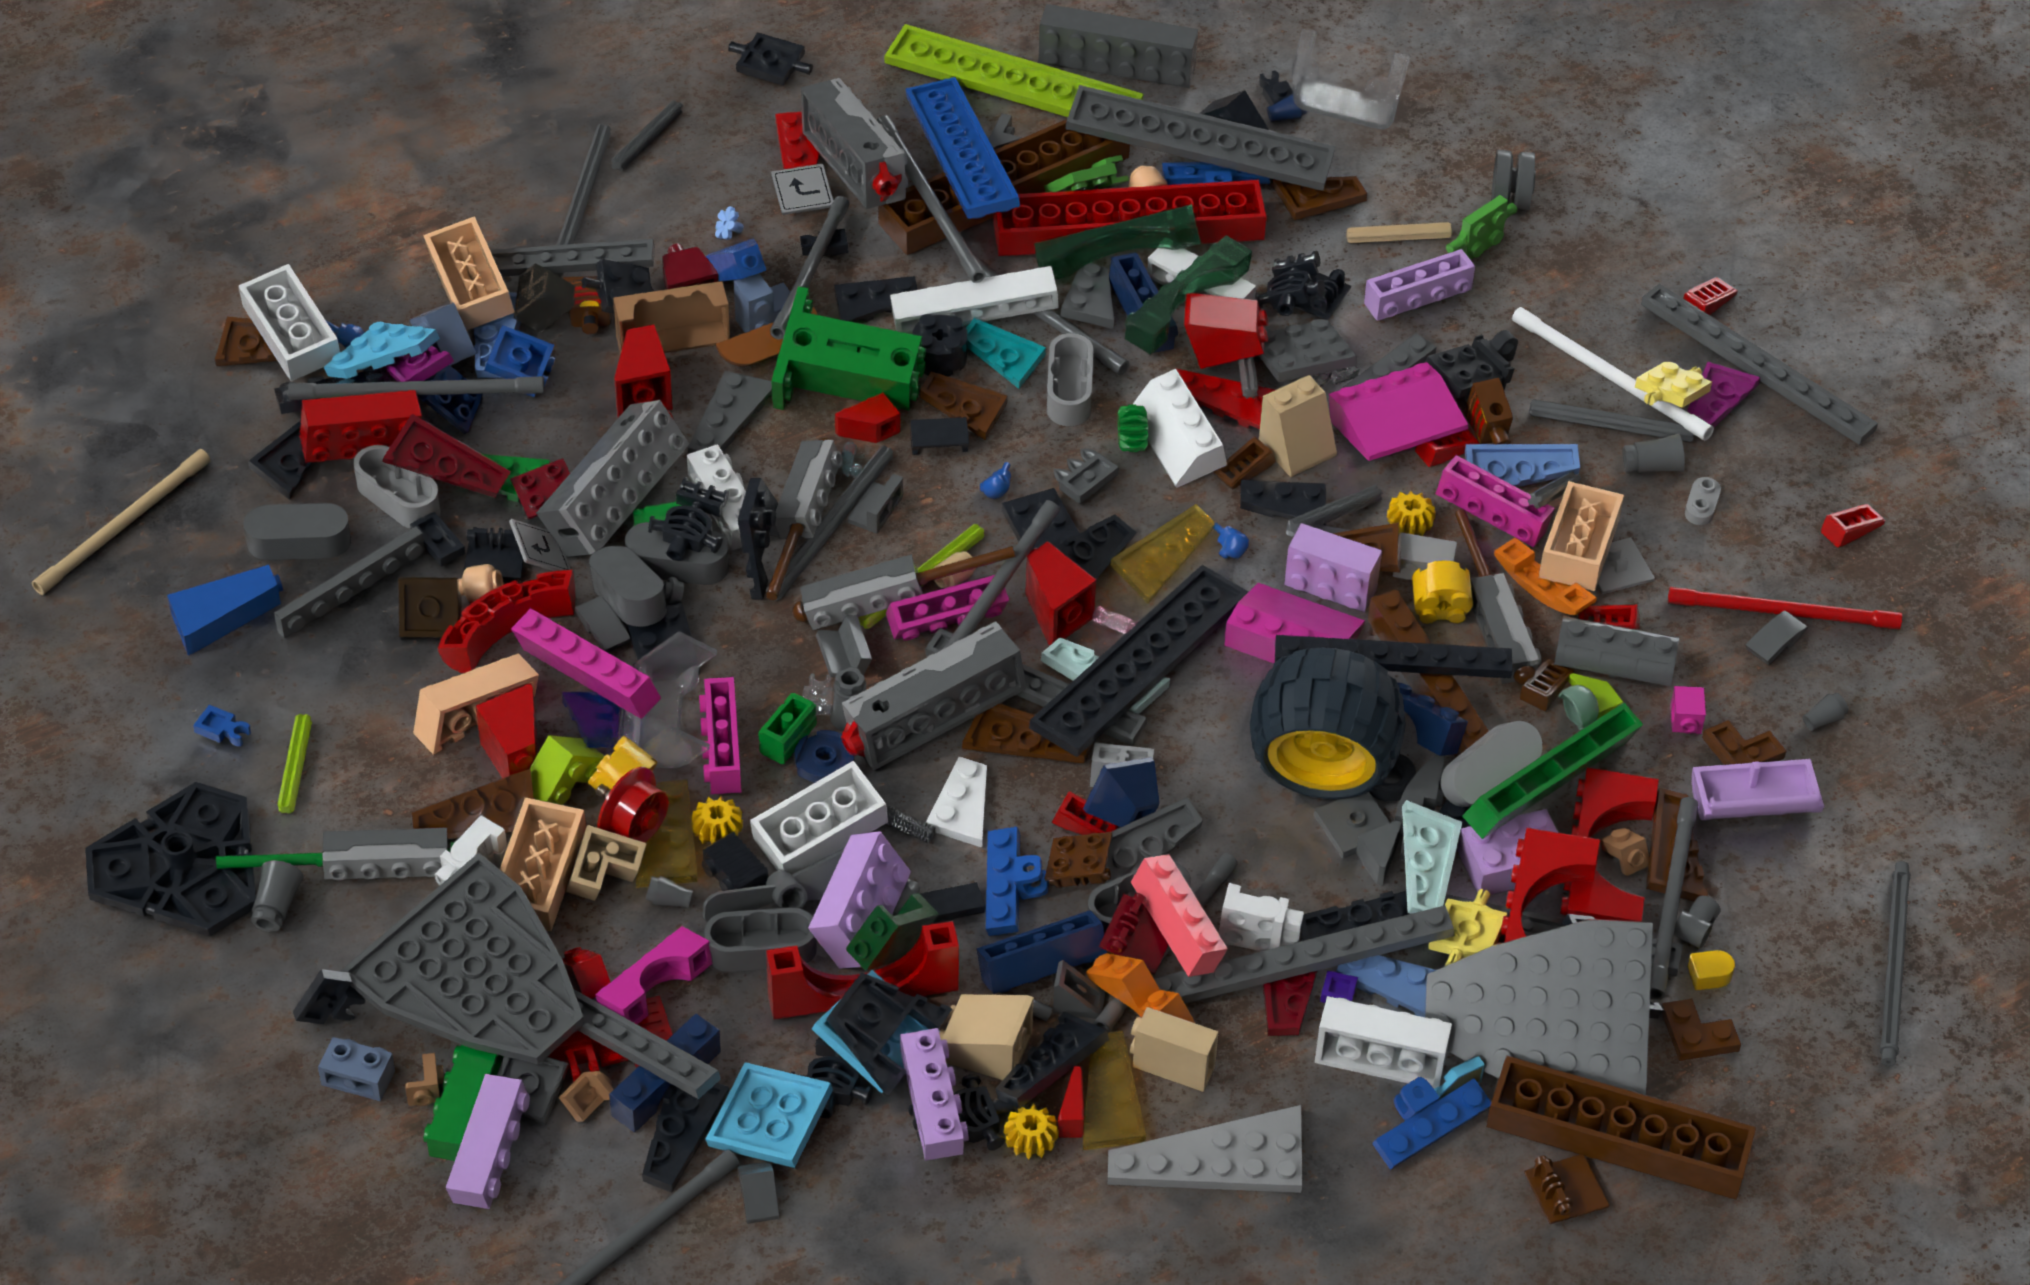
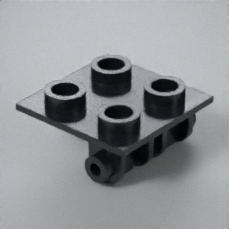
(1334, 293)
(494, 549)

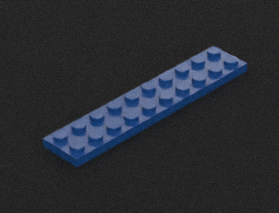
(962, 148)

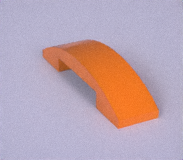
(1522, 567)

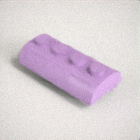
(1756, 789)

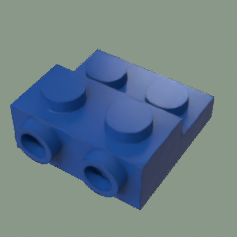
(520, 356)

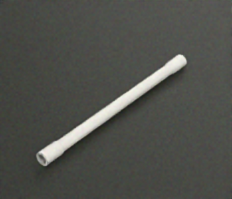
(1535, 325)

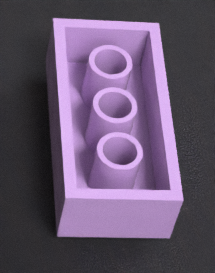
(865, 877)

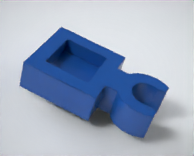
(218, 724)

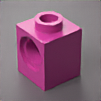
(1688, 709)

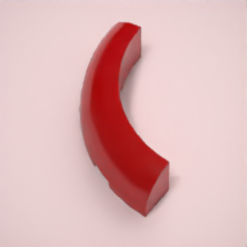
(499, 610)

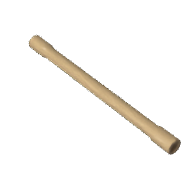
(55, 573)

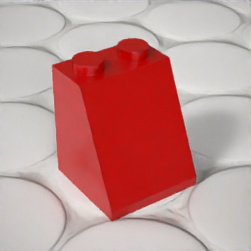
(1224, 328)
(642, 370)
(1058, 592)
(509, 730)

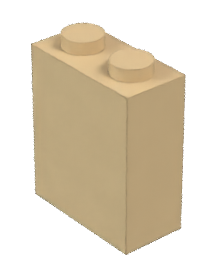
(1174, 1048)

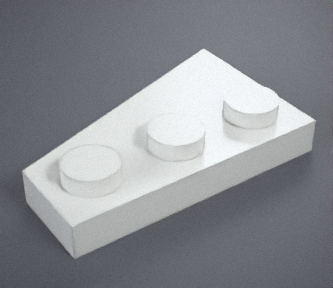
(961, 803)

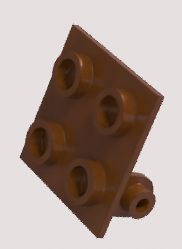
(1079, 859)
(1565, 1187)

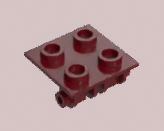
(538, 485)
(1135, 933)

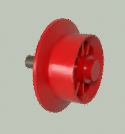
(633, 805)

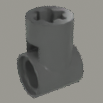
(1698, 922)

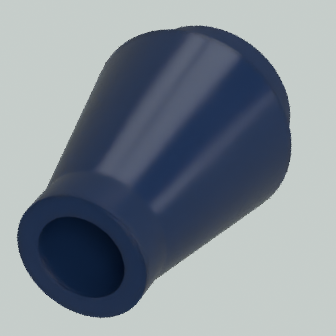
(1285, 110)

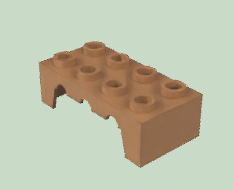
(682, 316)

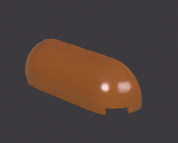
(751, 346)

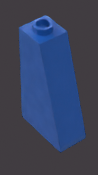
(738, 261)
(222, 606)

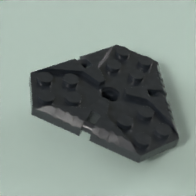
(178, 861)

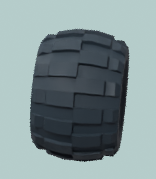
(1327, 723)

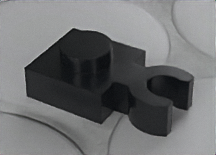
(1273, 89)
(837, 245)

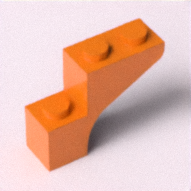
(1134, 985)

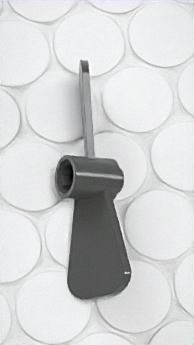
(781, 887)

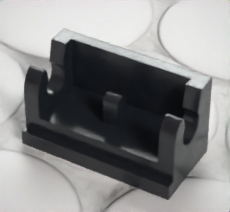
(939, 433)

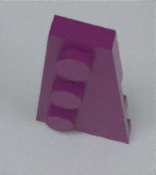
(1726, 392)

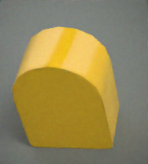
(1711, 969)

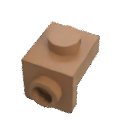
(1628, 848)
(425, 1092)
(586, 1094)

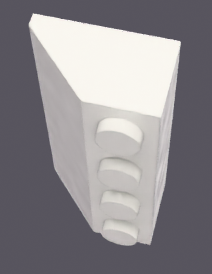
(1180, 430)

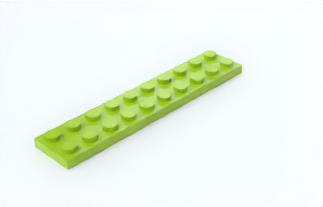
(991, 71)

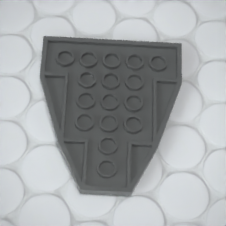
(473, 969)
(1554, 1000)

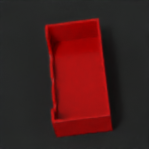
(347, 424)

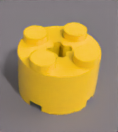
(1442, 592)
(622, 760)

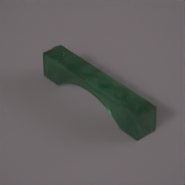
(1166, 229)
(1219, 266)

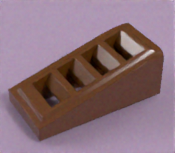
(1246, 452)
(1541, 698)

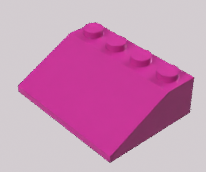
(1396, 411)
(1273, 612)

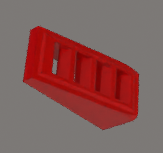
(1715, 301)
(1434, 454)
(1849, 525)
(1627, 615)
(1073, 823)
(1072, 1110)

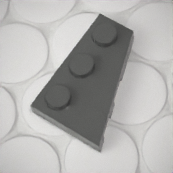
(1090, 297)

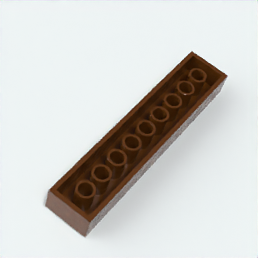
(1029, 165)

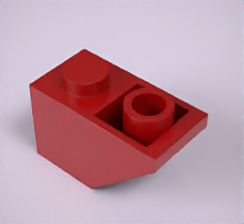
(869, 420)
(586, 971)

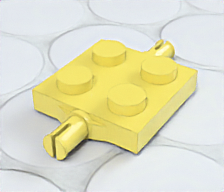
(1673, 384)
(1474, 928)

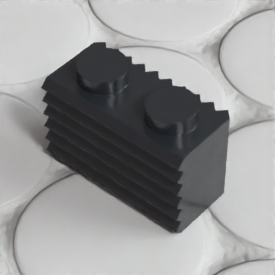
(733, 864)

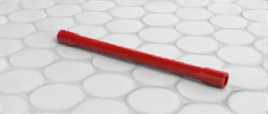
(1876, 618)

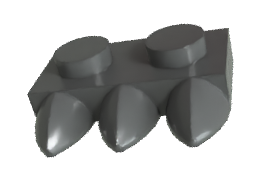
(1085, 476)

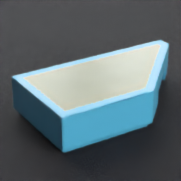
(1461, 1075)

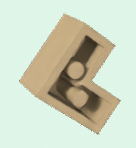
(603, 854)

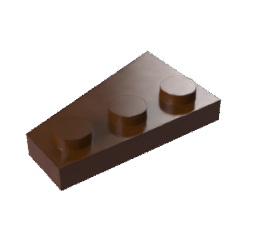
(1306, 201)
(964, 400)
(1381, 537)

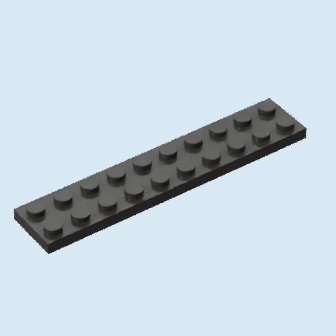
(1200, 137)

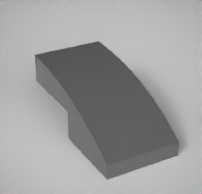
(603, 624)
(1775, 637)

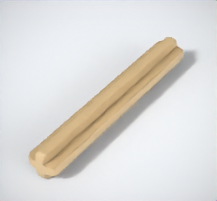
(1399, 232)

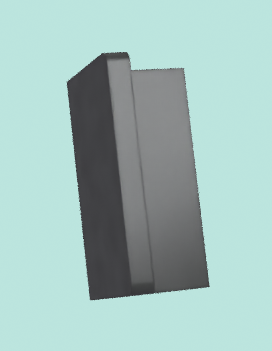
(877, 504)
(844, 647)

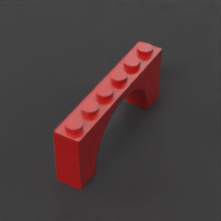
(1607, 800)
(1545, 862)
(925, 970)

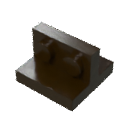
(427, 605)

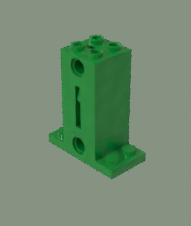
(845, 359)

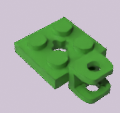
(1101, 175)

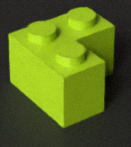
(561, 765)

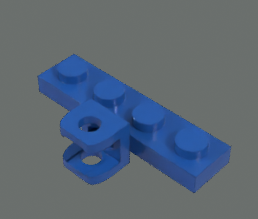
(1204, 173)
(1008, 879)
(1428, 1118)

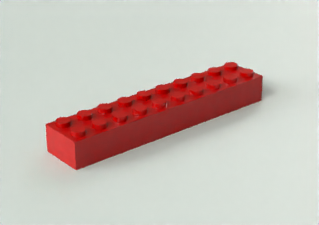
(1219, 209)

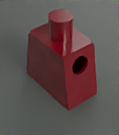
(686, 267)

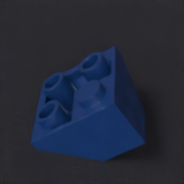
(455, 408)
(1124, 792)

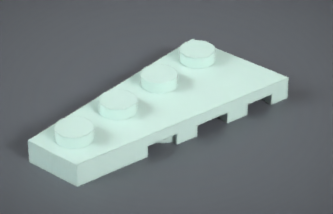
(1074, 659)
(1429, 855)

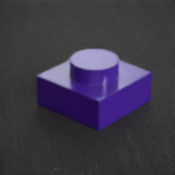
(1339, 986)

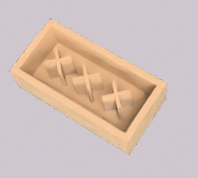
(469, 273)
(1581, 536)
(544, 854)

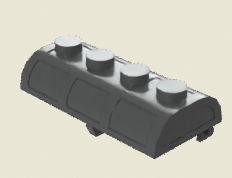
(1617, 651)

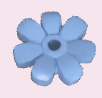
(728, 224)

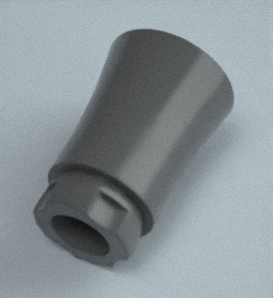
(1655, 455)
(846, 684)
(275, 893)

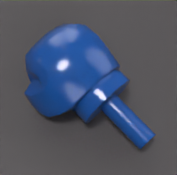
(346, 333)
(998, 483)
(1233, 542)

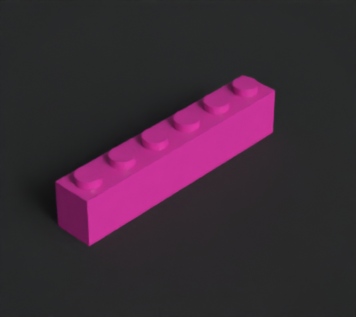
(586, 663)

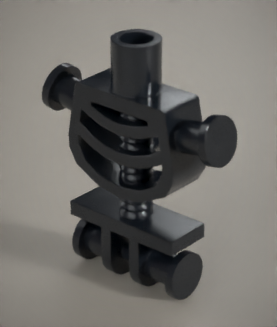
(1292, 283)
(689, 524)
(840, 1074)
(983, 1119)

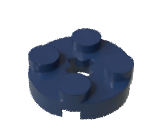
(809, 749)

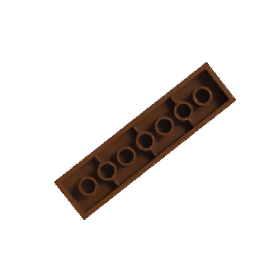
(1621, 1127)

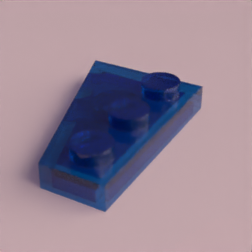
(596, 718)

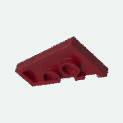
(1287, 1003)

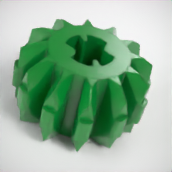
(1132, 428)

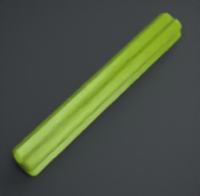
(294, 763)

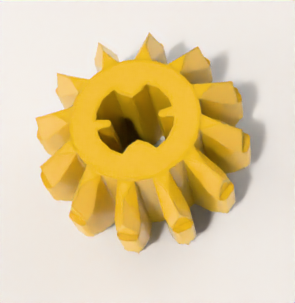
(1412, 512)
(716, 819)
(1031, 1131)

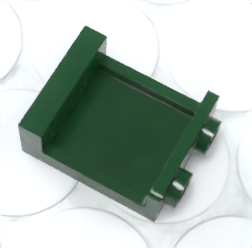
(890, 937)

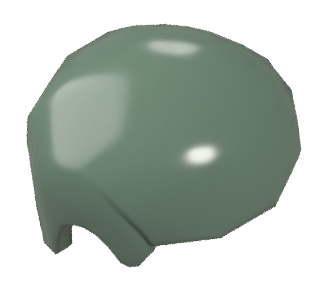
(1580, 705)

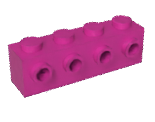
(1493, 501)
(939, 609)
(722, 735)

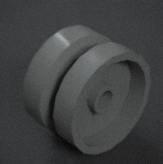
(1515, 180)

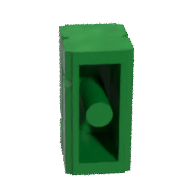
(787, 727)

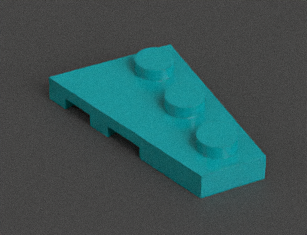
(1004, 351)

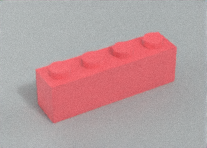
(1179, 915)

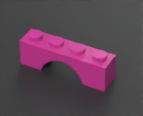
(679, 956)

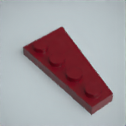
(442, 457)

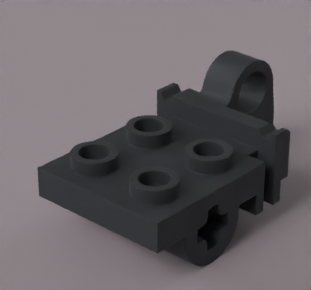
(1476, 363)

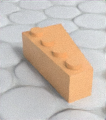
(450, 705)

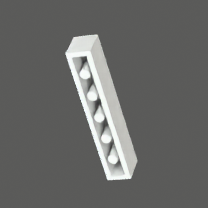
(987, 300)

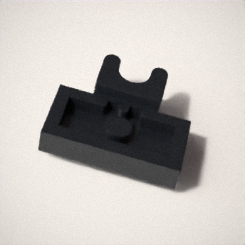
(328, 995)

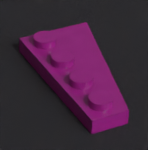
(419, 366)

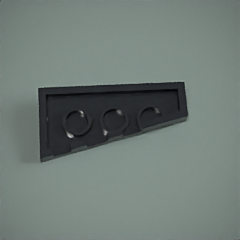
(1356, 915)
(1058, 1053)
(679, 1133)

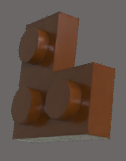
(1733, 749)
(1695, 1038)

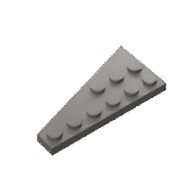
(1234, 1155)

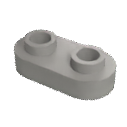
(1702, 501)

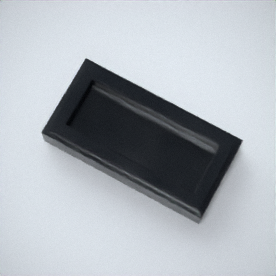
(955, 901)

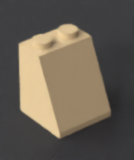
(1297, 426)
(989, 1032)

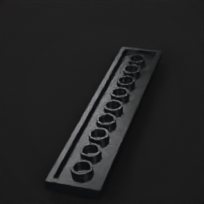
(1137, 661)

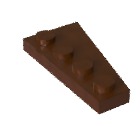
(242, 344)
(1008, 732)
(496, 801)
(1662, 846)

